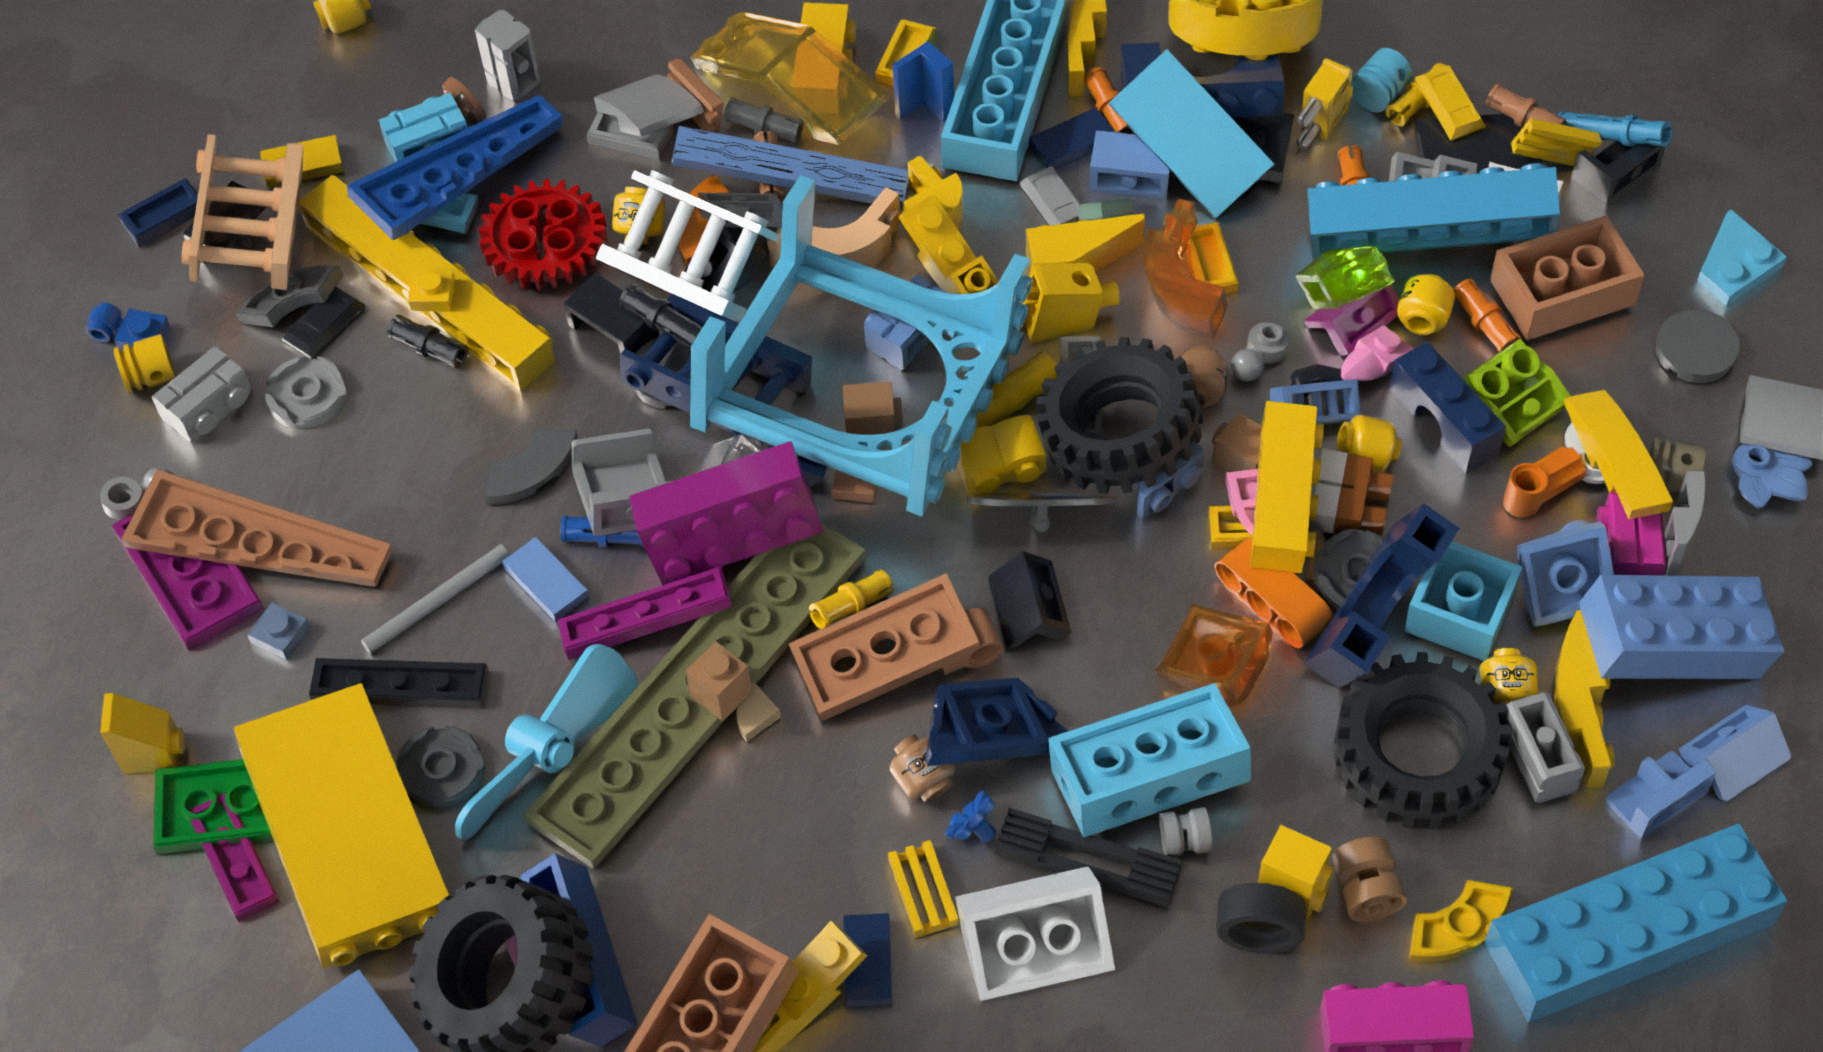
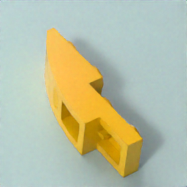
(945, 250)
(1577, 697)
(821, 970)

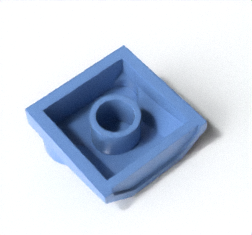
(1562, 569)

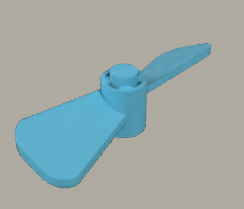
(583, 702)

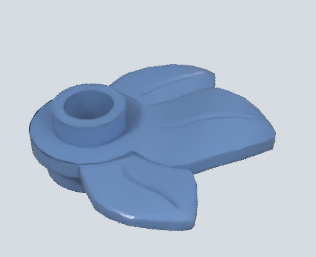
(1773, 474)

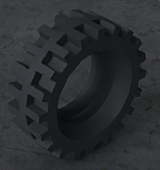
(1110, 377)
(1435, 692)

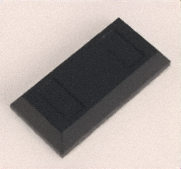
(323, 322)

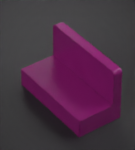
(1356, 318)

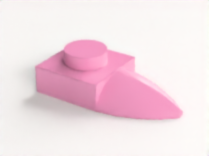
(1374, 355)
(1242, 495)

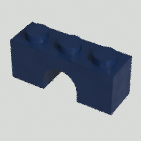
(1467, 424)

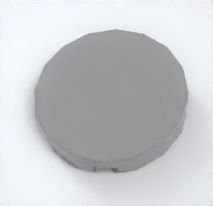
(306, 392)

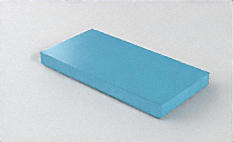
(1191, 134)

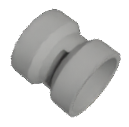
(1185, 832)

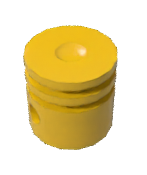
(145, 363)

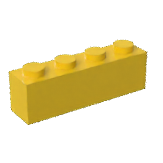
(1284, 487)

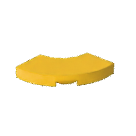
(1461, 926)

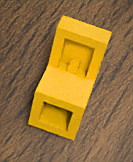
(928, 181)

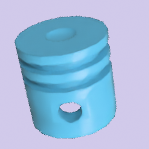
(1378, 80)

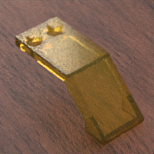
(797, 69)

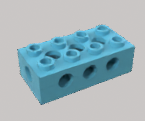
(1150, 759)

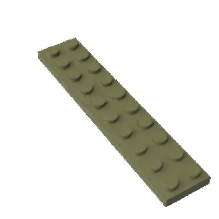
(660, 722)

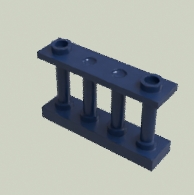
(772, 359)

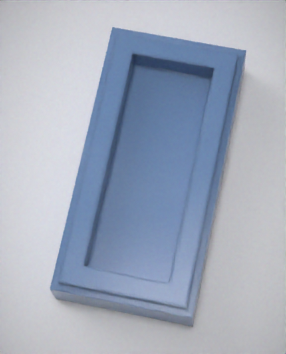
(545, 579)

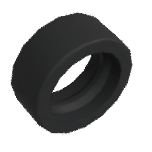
(1261, 918)

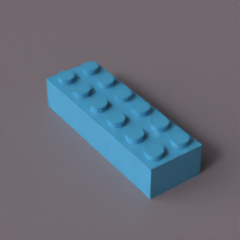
(1435, 210)
(1634, 922)

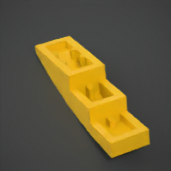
(1086, 23)
(1618, 453)

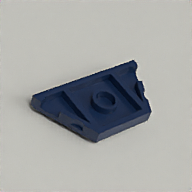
(989, 722)

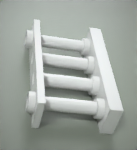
(689, 283)

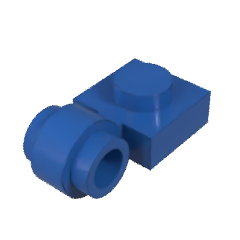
(106, 323)

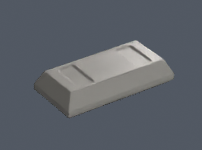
(1051, 197)

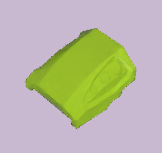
(1518, 390)

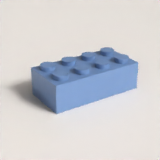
(1680, 627)

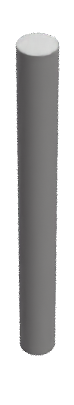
(435, 599)

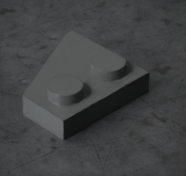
(761, 204)

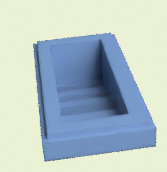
(1350, 395)

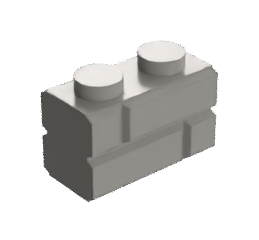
(508, 55)
(202, 394)
(1543, 748)

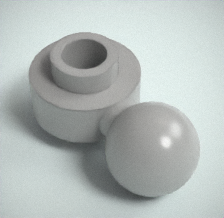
(1265, 344)
(125, 489)

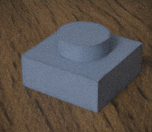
(278, 630)

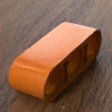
(1275, 596)

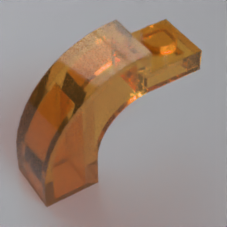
(1181, 298)

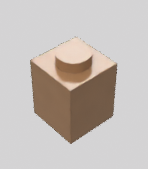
(871, 408)
(1237, 444)
(719, 681)

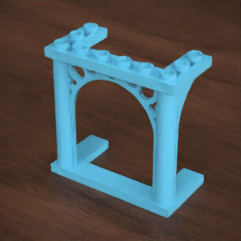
(976, 320)

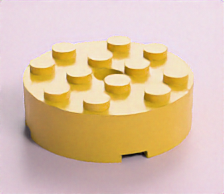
(1246, 26)

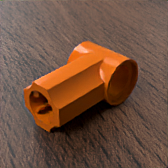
(1538, 482)

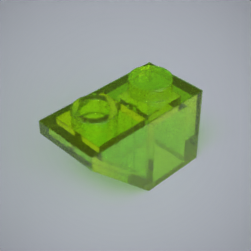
(1344, 276)

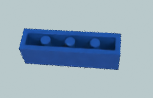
(607, 1006)

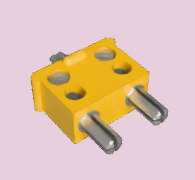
(1324, 102)

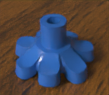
(973, 820)

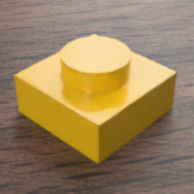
(431, 290)

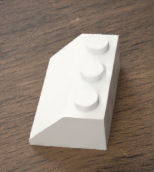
(1035, 933)

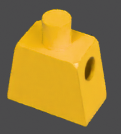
(1065, 300)

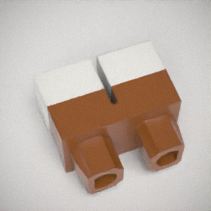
(1342, 493)

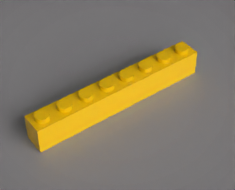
(477, 318)

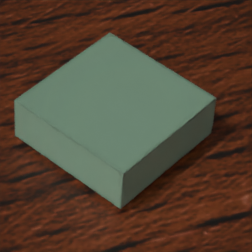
(1105, 209)

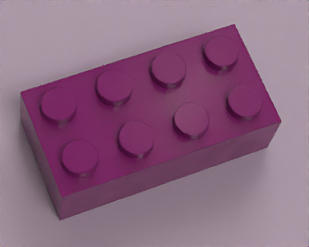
(726, 513)

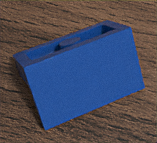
(923, 78)

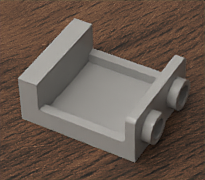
(612, 470)

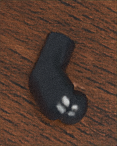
(1315, 374)

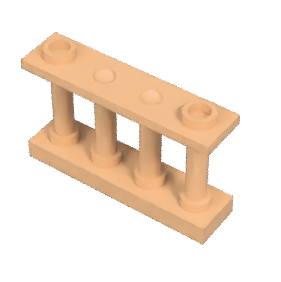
(279, 229)

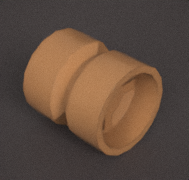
(1368, 877)

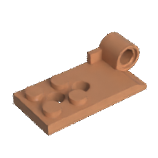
(928, 634)

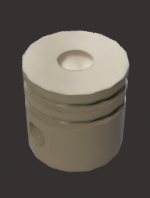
(1676, 460)

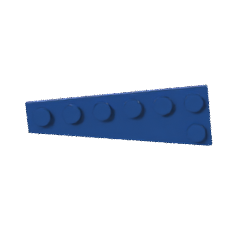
(434, 177)

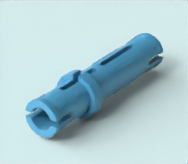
(1626, 130)

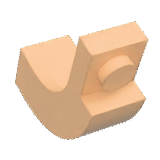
(863, 241)

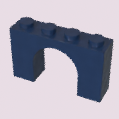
(1245, 91)
(1355, 633)

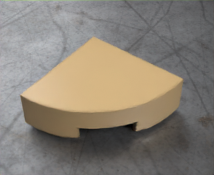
(756, 713)

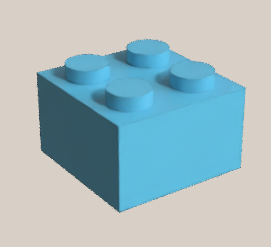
(1464, 601)

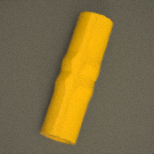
(1018, 389)

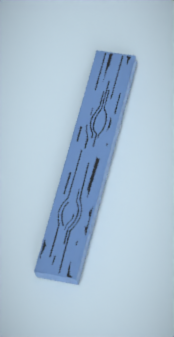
(783, 165)

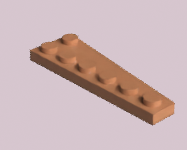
(226, 528)

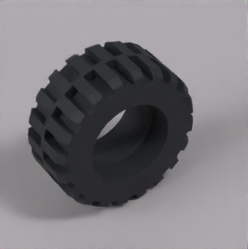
(458, 953)

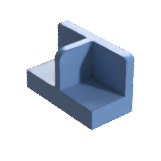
(1660, 792)

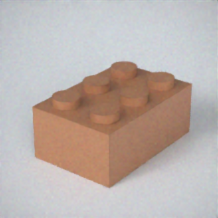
(1566, 277)

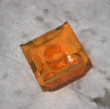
(1218, 650)

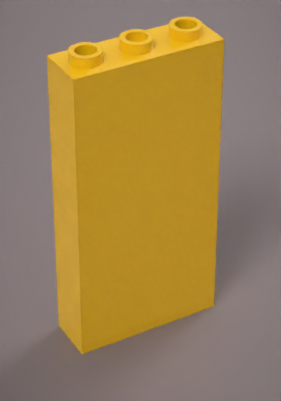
(342, 824)

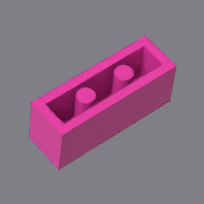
(1397, 1018)

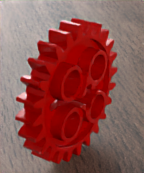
(570, 238)

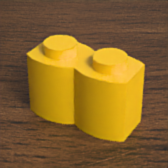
(1001, 455)

